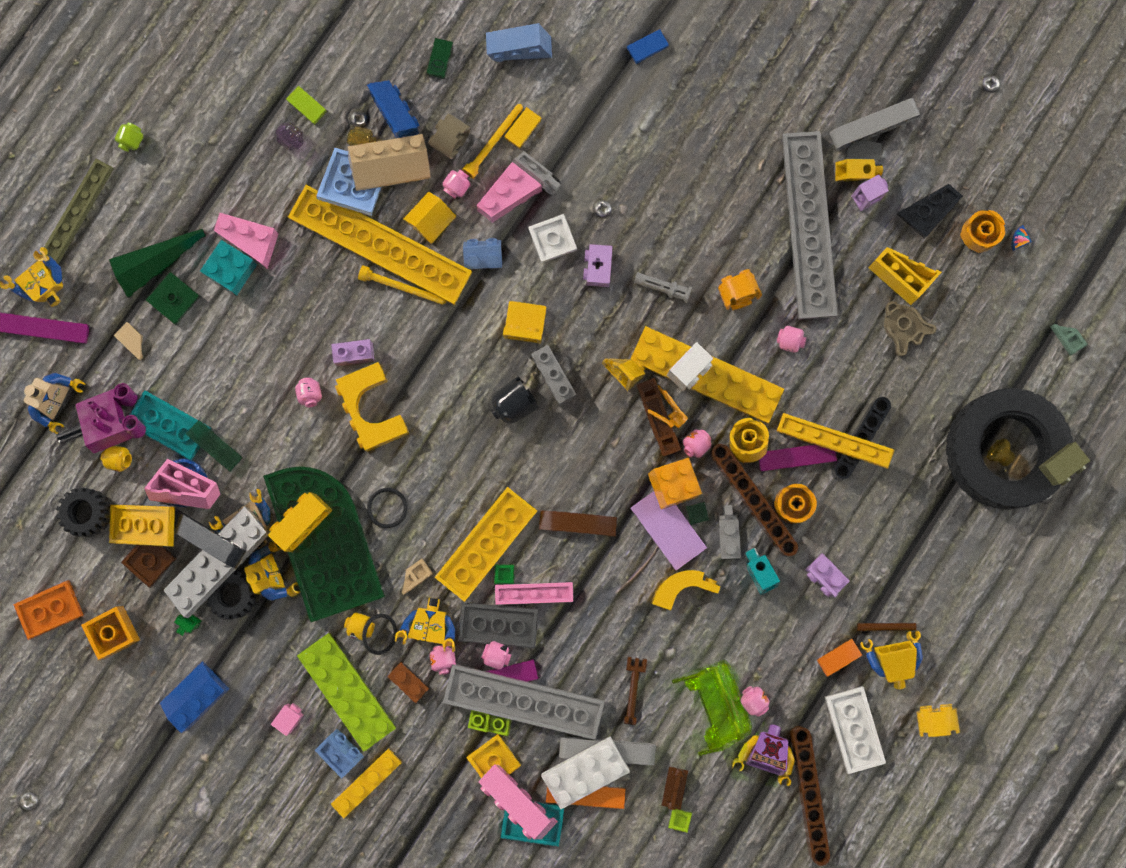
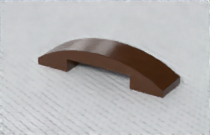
(662, 431)
(577, 523)

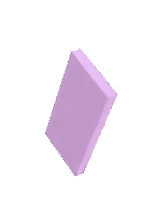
(669, 531)

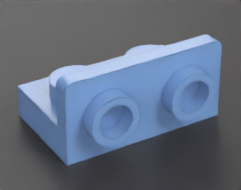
(339, 753)

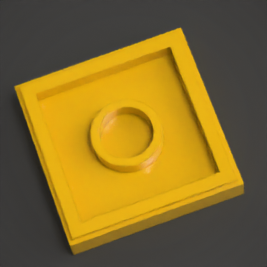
(493, 752)

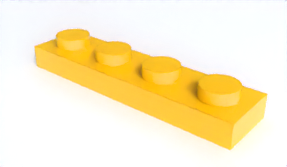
(366, 783)

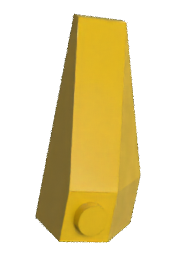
(625, 371)

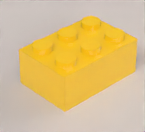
(299, 522)

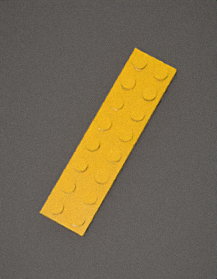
(721, 382)

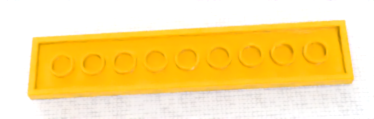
(381, 246)

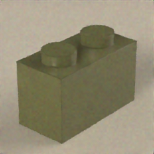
(1064, 464)

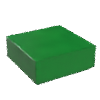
(504, 574)

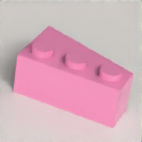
(508, 192)
(249, 237)
(182, 487)

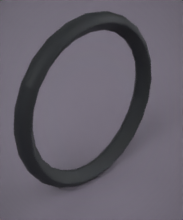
(372, 498)
(365, 631)

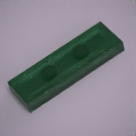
(214, 445)

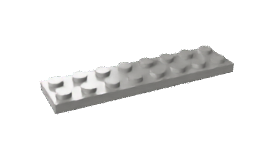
(523, 701)

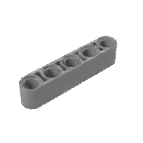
(875, 124)
(631, 752)

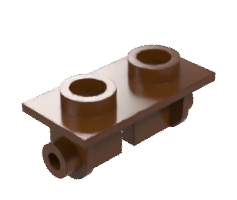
(674, 788)

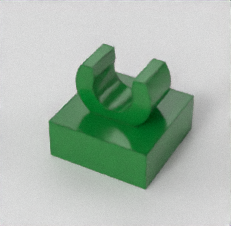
(187, 624)

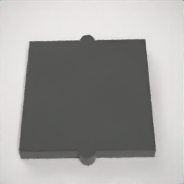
(864, 150)

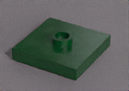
(173, 298)

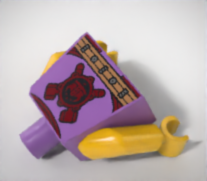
(768, 753)

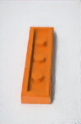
(604, 797)

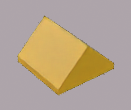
(430, 217)

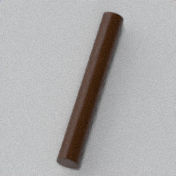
(886, 627)

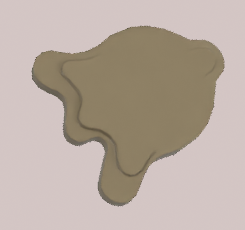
(905, 325)

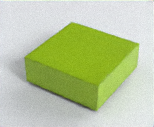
(680, 820)

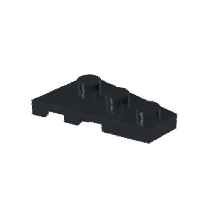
(929, 211)

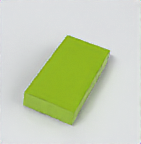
(306, 105)

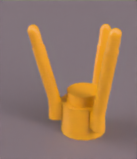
(676, 417)

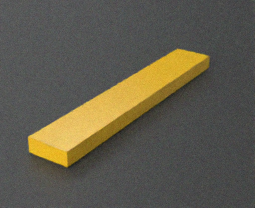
(835, 441)

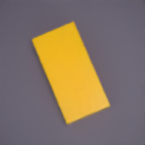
(523, 128)

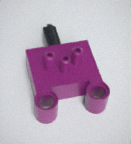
(103, 420)

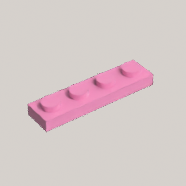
(534, 593)

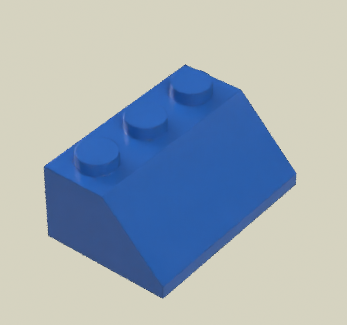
(393, 109)
(193, 697)

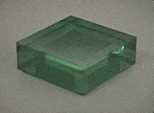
(697, 513)

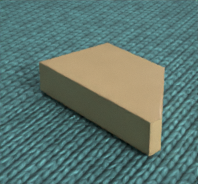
(131, 339)
(415, 575)

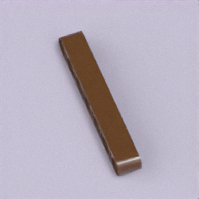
(762, 505)
(813, 804)

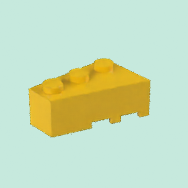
(903, 275)

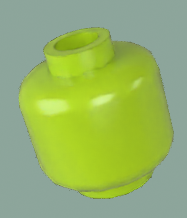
(129, 137)

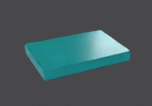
(552, 838)

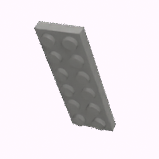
(206, 572)

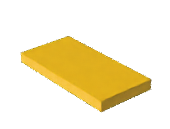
(142, 525)

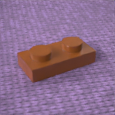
(408, 682)

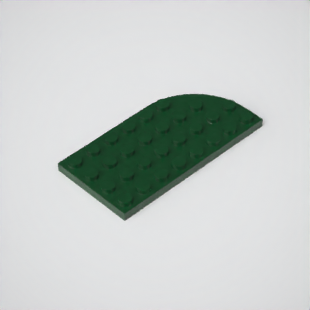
(334, 559)

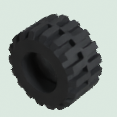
(69, 507)
(245, 605)

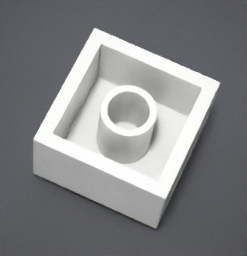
(691, 364)

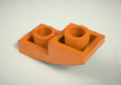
(839, 657)

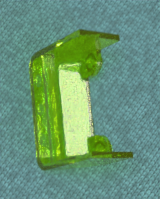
(721, 703)

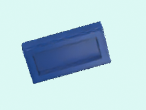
(647, 46)

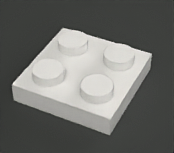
(552, 238)

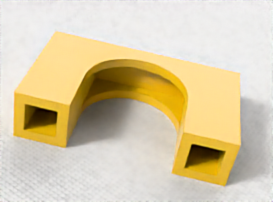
(352, 388)

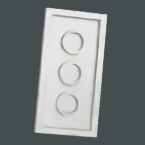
(855, 730)
(585, 772)

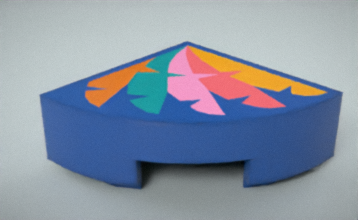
(1020, 238)

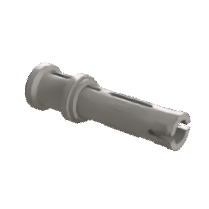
(641, 278)

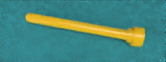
(472, 168)
(367, 274)

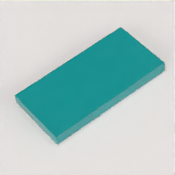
(166, 424)

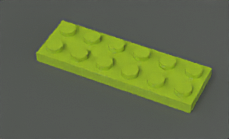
(346, 691)

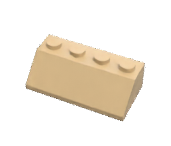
(389, 162)

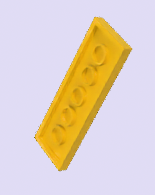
(485, 544)

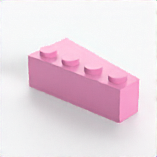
(516, 802)

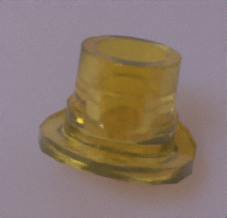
(1001, 452)

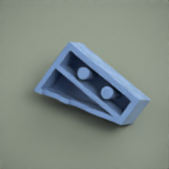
(519, 43)

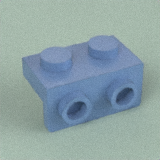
(482, 254)

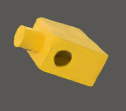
(857, 169)

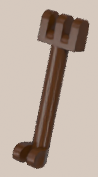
(630, 719)

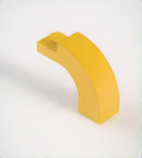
(675, 583)

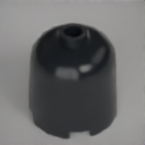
(513, 402)

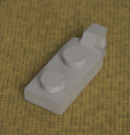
(537, 172)
(729, 534)

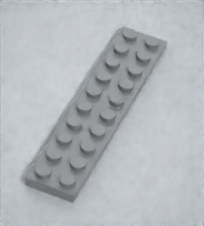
(809, 225)

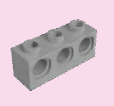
(553, 375)

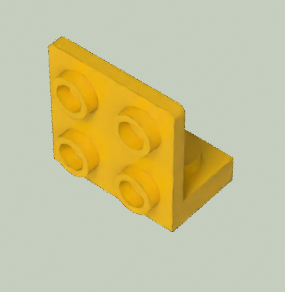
(524, 322)

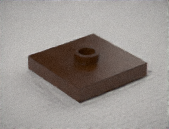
(148, 562)

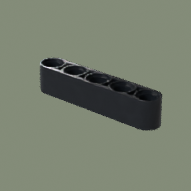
(868, 432)

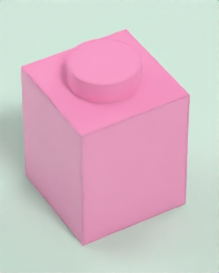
(287, 718)

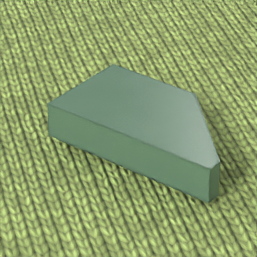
(1069, 338)

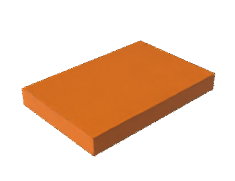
(48, 610)

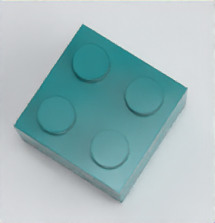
(228, 267)

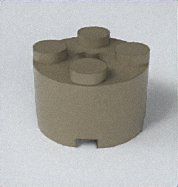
(449, 136)

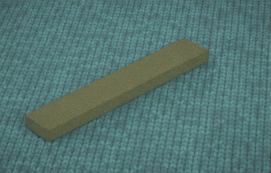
(77, 209)

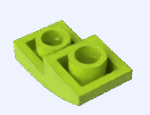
(489, 723)

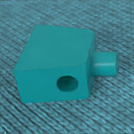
(763, 580)

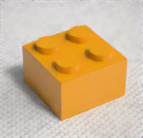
(674, 483)
(110, 632)

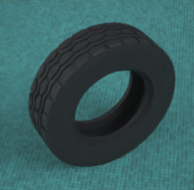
(965, 456)

